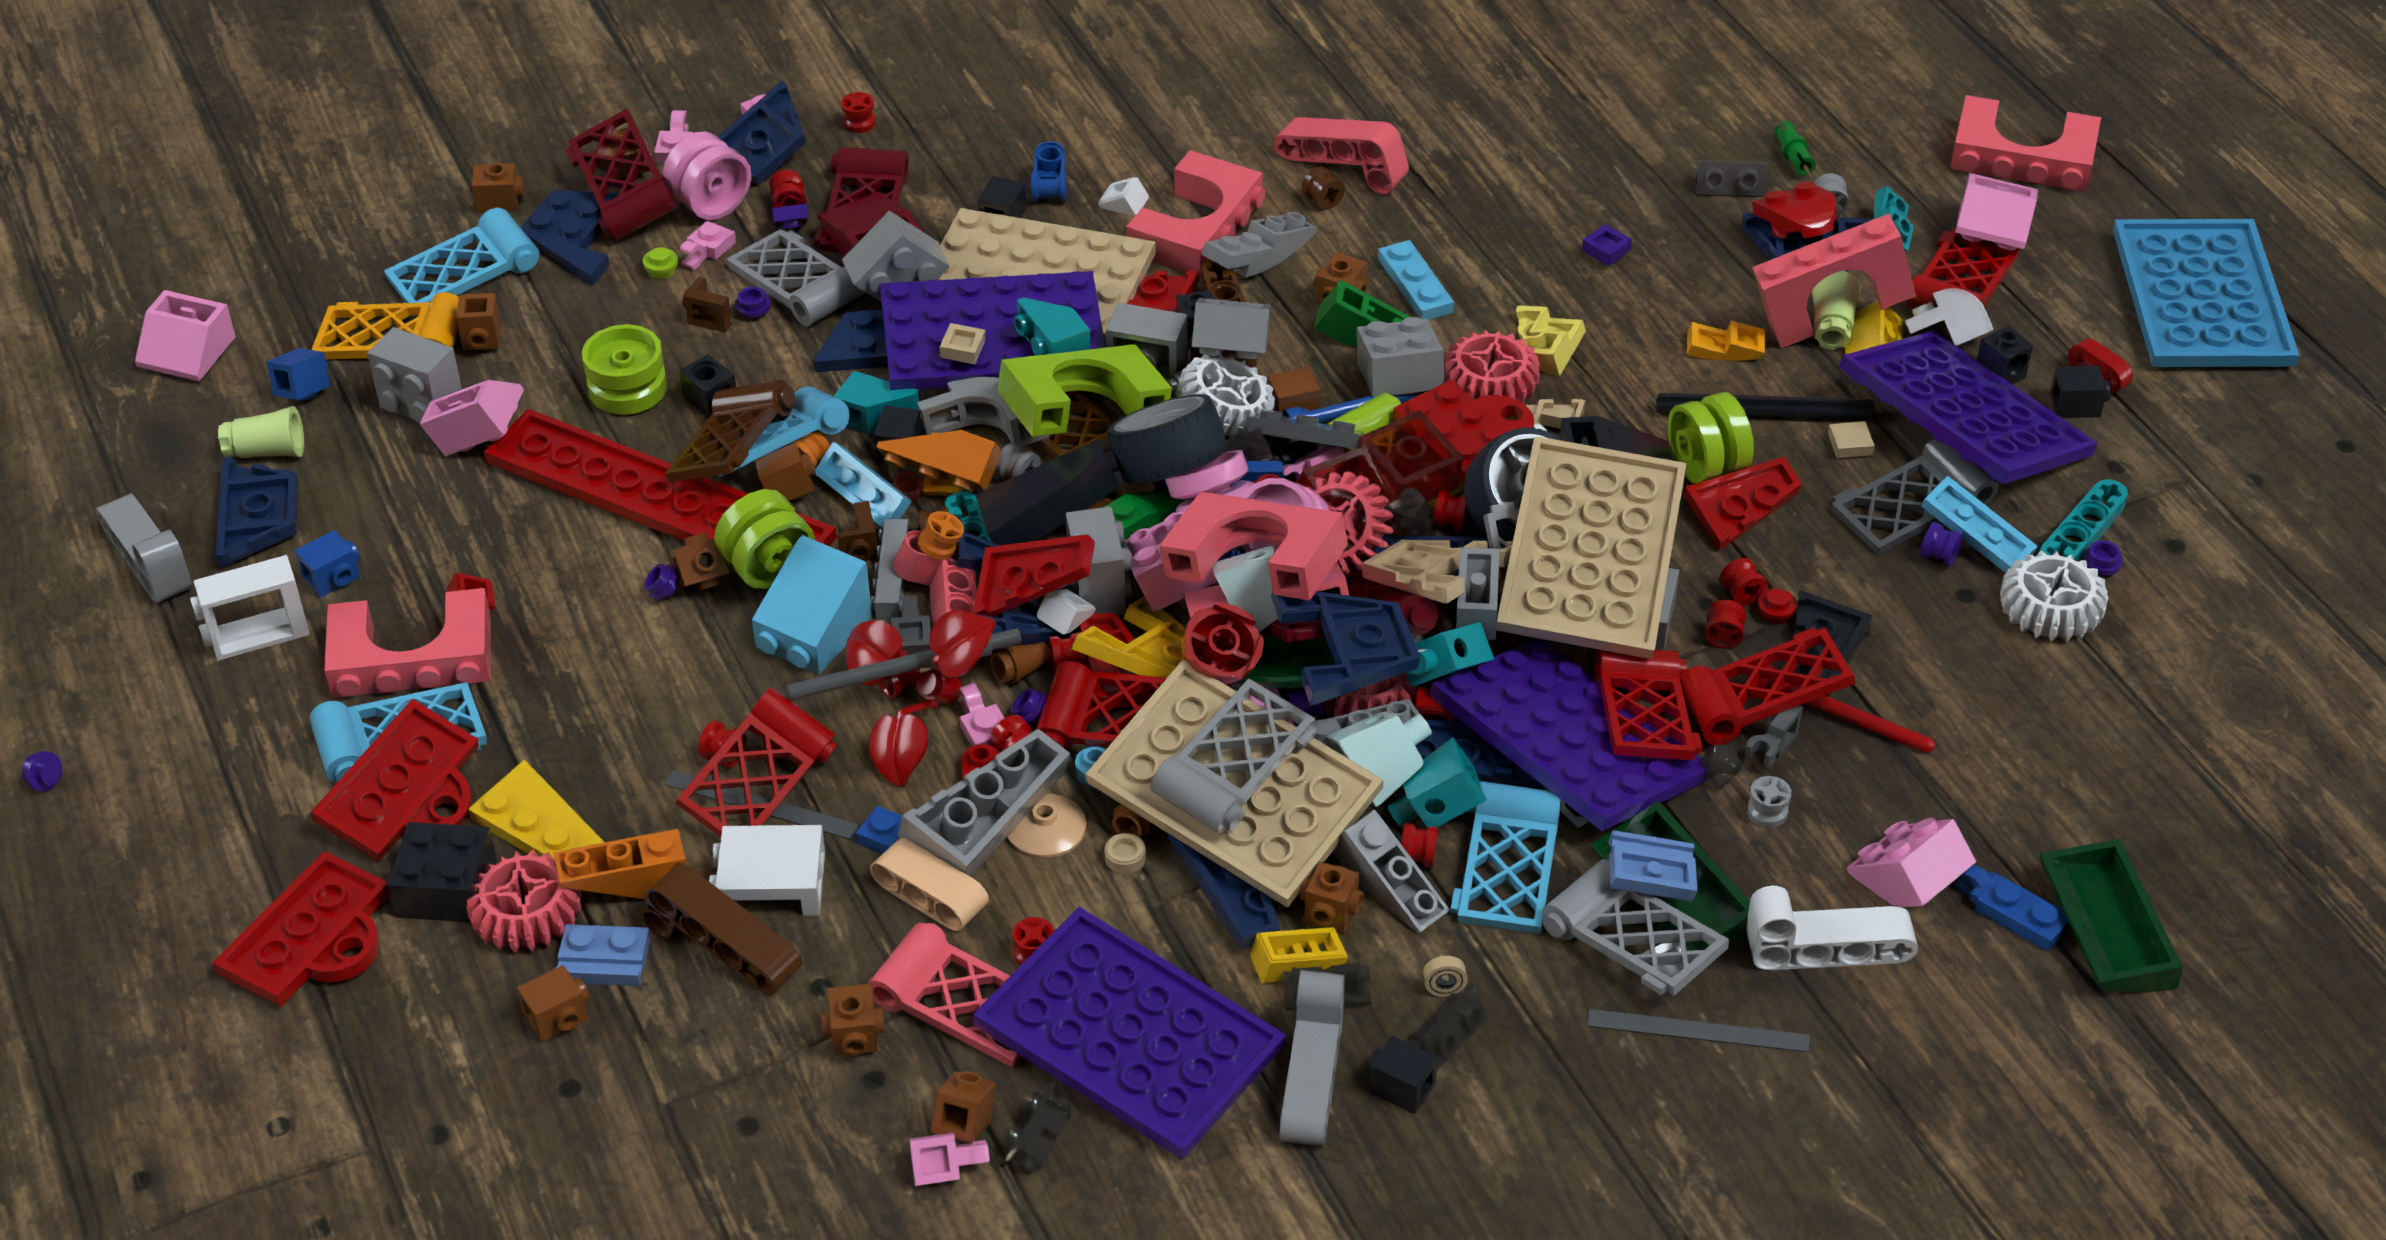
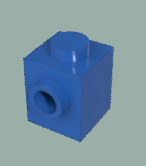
(298, 374)
(328, 563)

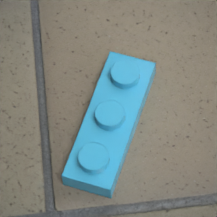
(1415, 280)
(861, 483)
(1980, 525)

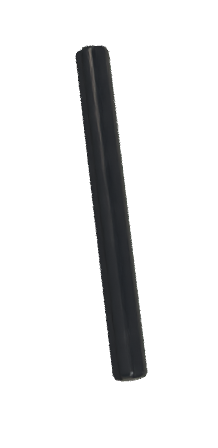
(1783, 406)

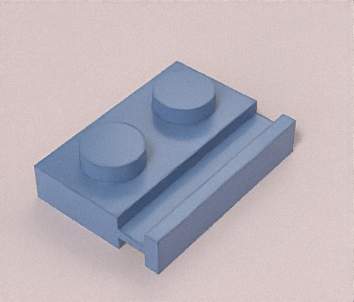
(1652, 865)
(605, 953)

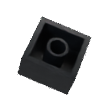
(439, 870)

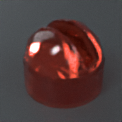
(906, 482)

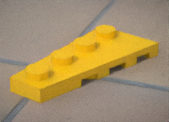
(531, 814)

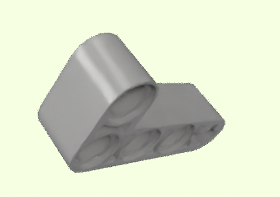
(150, 554)
(1313, 1058)

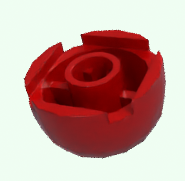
(1222, 643)

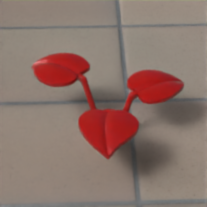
(958, 643)

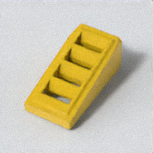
(1270, 951)

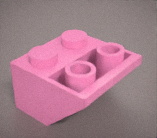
(1996, 212)
(184, 335)
(471, 415)
(1149, 568)
(1913, 861)

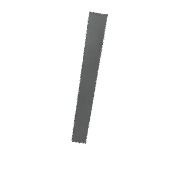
(784, 811)
(1699, 1030)

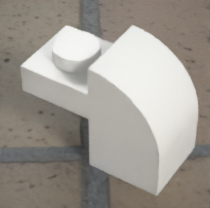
(1960, 311)

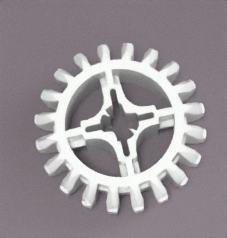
(1232, 387)
(2053, 596)

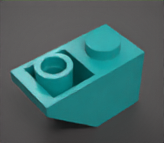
(1051, 327)
(866, 398)

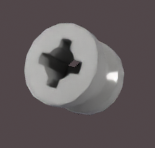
(1836, 185)
(1015, 461)
(1769, 801)

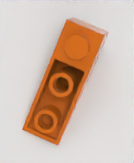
(952, 454)
(620, 866)

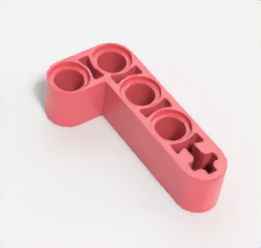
(1351, 142)
(949, 585)

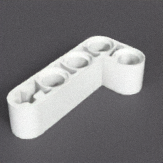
(1825, 937)

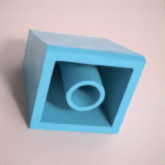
(813, 605)

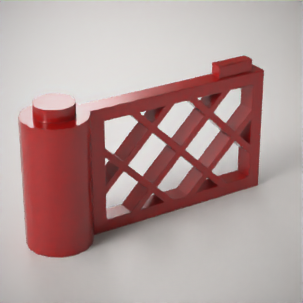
(1926, 285)
(1641, 678)
(1715, 699)
(1072, 702)
(779, 725)

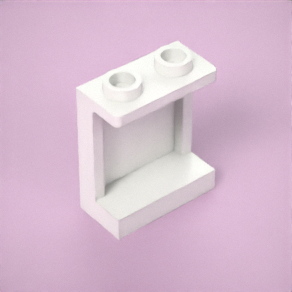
(771, 864)

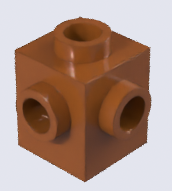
(1340, 267)
(688, 566)
(1331, 897)
(852, 1020)

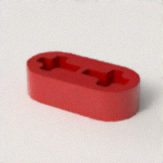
(2112, 367)

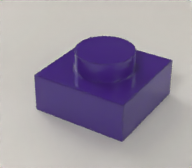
(790, 216)
(1606, 244)

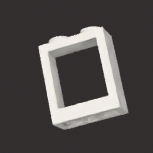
(254, 631)

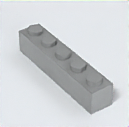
(888, 585)

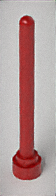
(1860, 718)

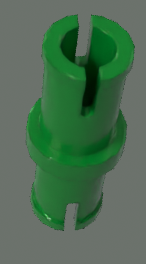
(1794, 148)

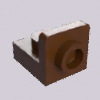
(706, 308)
(861, 538)

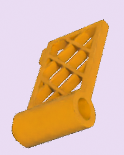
(434, 322)

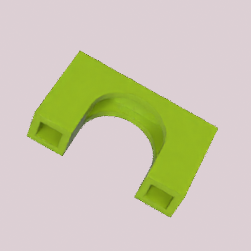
(1037, 384)

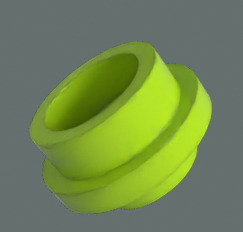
(660, 262)

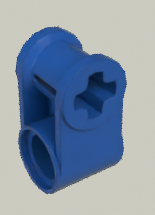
(1049, 172)

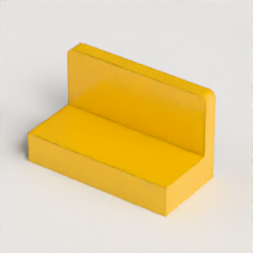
(1874, 327)

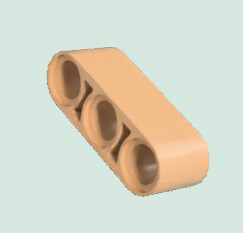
(929, 884)

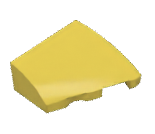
(1552, 338)

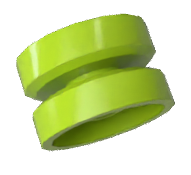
(624, 369)
(1711, 436)
(759, 535)

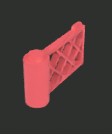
(912, 973)

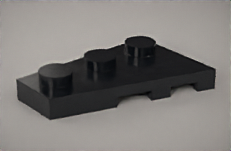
(1842, 623)

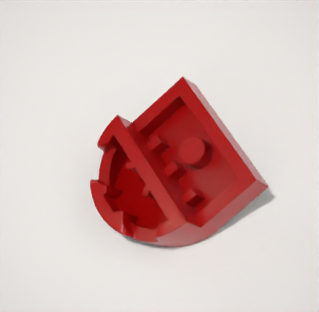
(1801, 209)

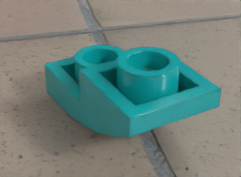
(1890, 203)

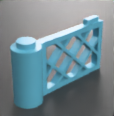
(498, 240)
(811, 412)
(343, 736)
(1516, 815)

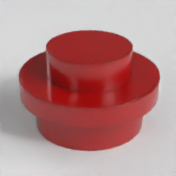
(1777, 605)

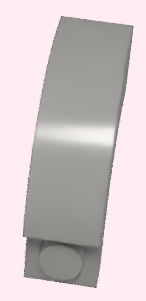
(972, 403)

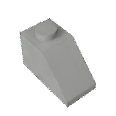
(1480, 597)

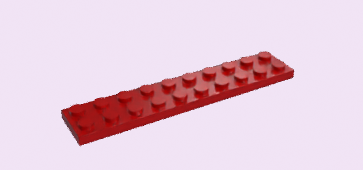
(617, 478)

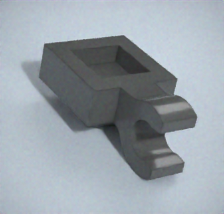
(913, 629)
(1779, 733)

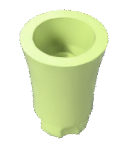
(1835, 309)
(263, 435)

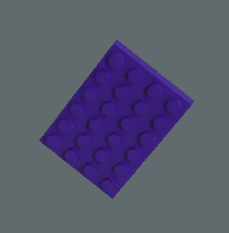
(921, 312)
(1968, 406)
(1556, 729)
(1130, 1031)

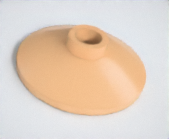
(1050, 828)

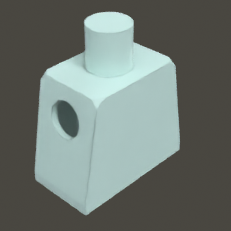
(1248, 584)
(1383, 748)

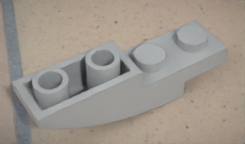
(1263, 246)

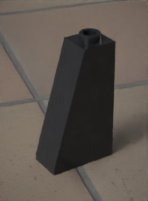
(1039, 498)

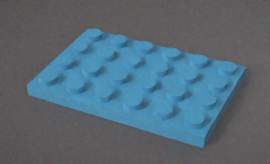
(2204, 293)

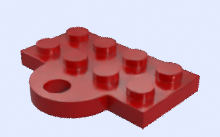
(1465, 420)
(400, 782)
(308, 932)

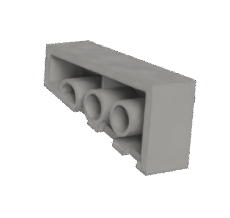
(986, 806)

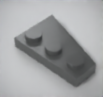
(1305, 429)

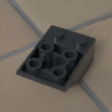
(1611, 435)

